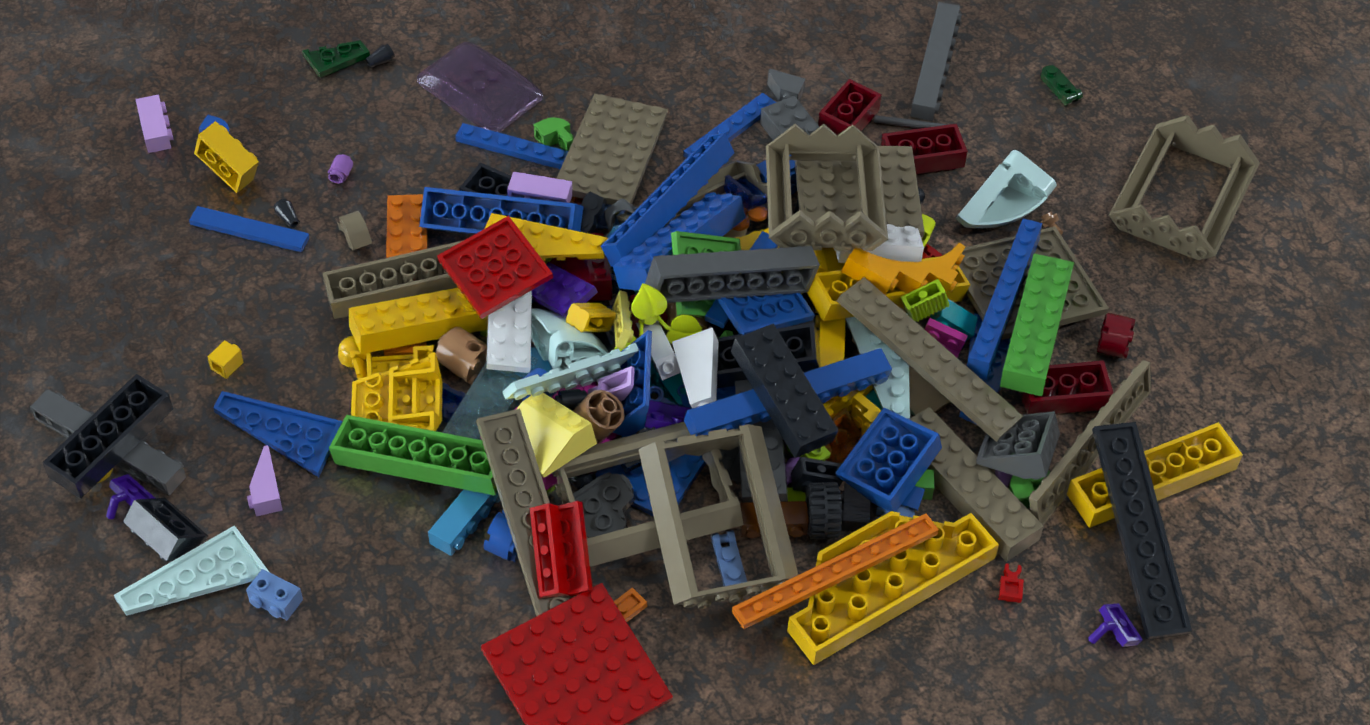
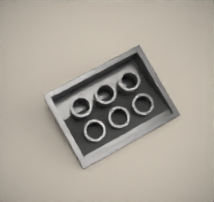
(1025, 448)

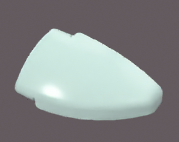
(1008, 194)
(561, 341)

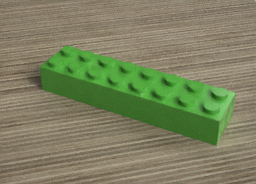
(1037, 325)
(413, 454)

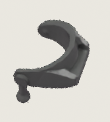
(612, 211)

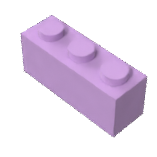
(154, 123)
(539, 188)

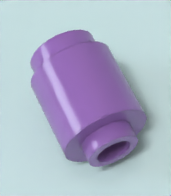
(340, 168)

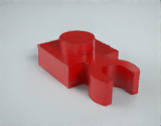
(1010, 585)

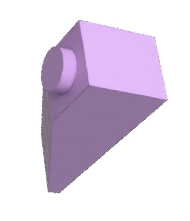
(263, 487)

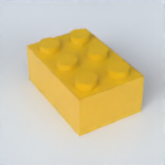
(226, 156)

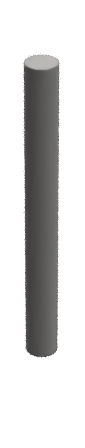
(905, 122)

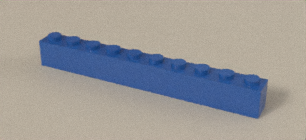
(669, 197)
(1004, 298)
(827, 382)

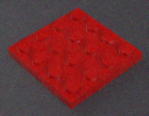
(495, 267)

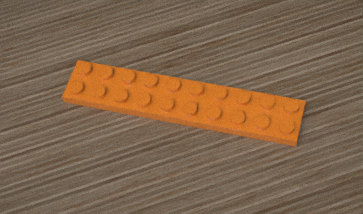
(404, 237)

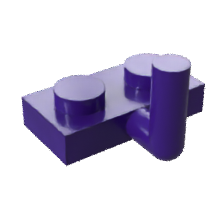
(126, 490)
(1119, 623)

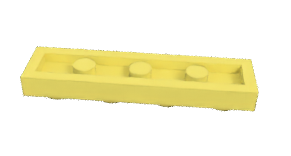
(622, 321)

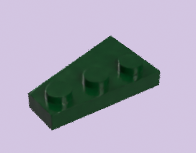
(333, 59)

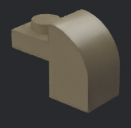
(355, 230)

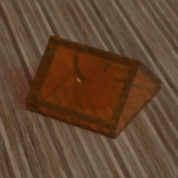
(846, 437)

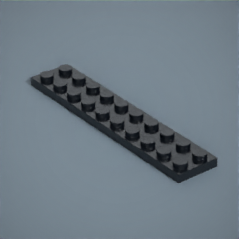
(1141, 531)

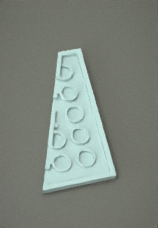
(578, 373)
(895, 392)
(208, 568)

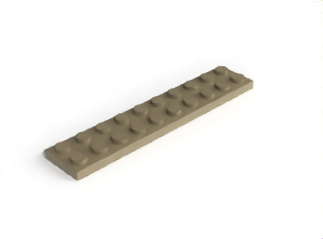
(930, 359)
(1084, 451)
(519, 489)

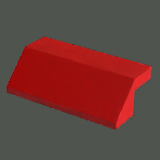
(561, 549)

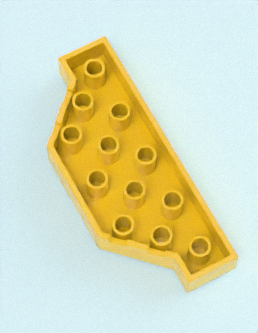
(889, 588)

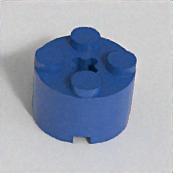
(500, 539)

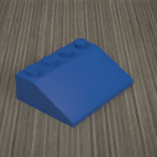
(637, 402)
(890, 459)

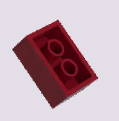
(850, 106)

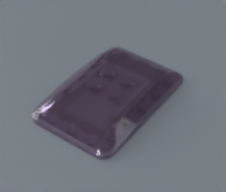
(480, 87)

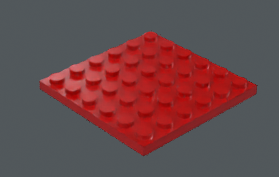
(577, 666)

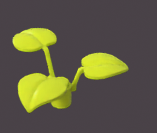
(650, 305)

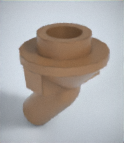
(1049, 220)

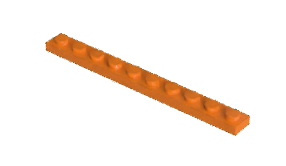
(834, 571)

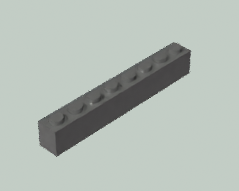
(935, 61)
(142, 461)

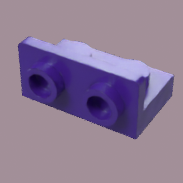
(664, 414)

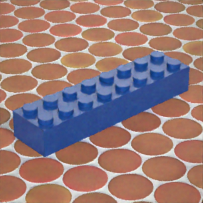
(471, 211)
(709, 216)

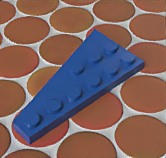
(289, 431)

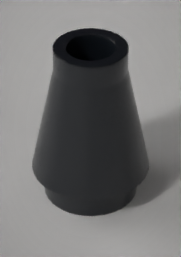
(380, 56)
(286, 212)

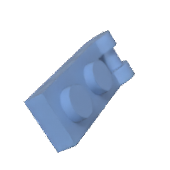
(728, 558)

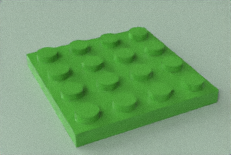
(699, 243)

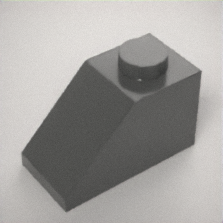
(785, 85)

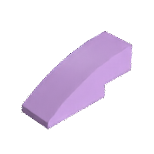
(618, 383)

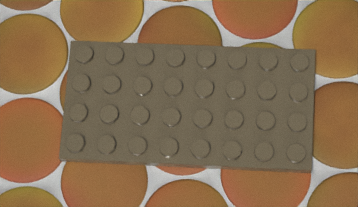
(612, 148)

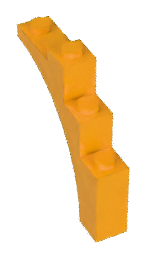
(906, 276)

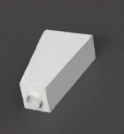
(661, 352)
(698, 366)

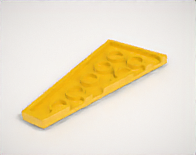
(557, 241)

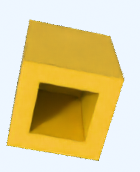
(225, 359)

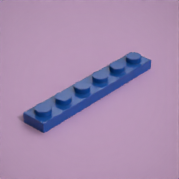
(737, 122)
(511, 146)

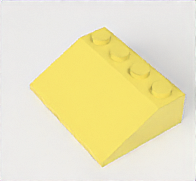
(555, 432)

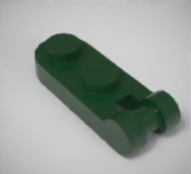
(1060, 85)

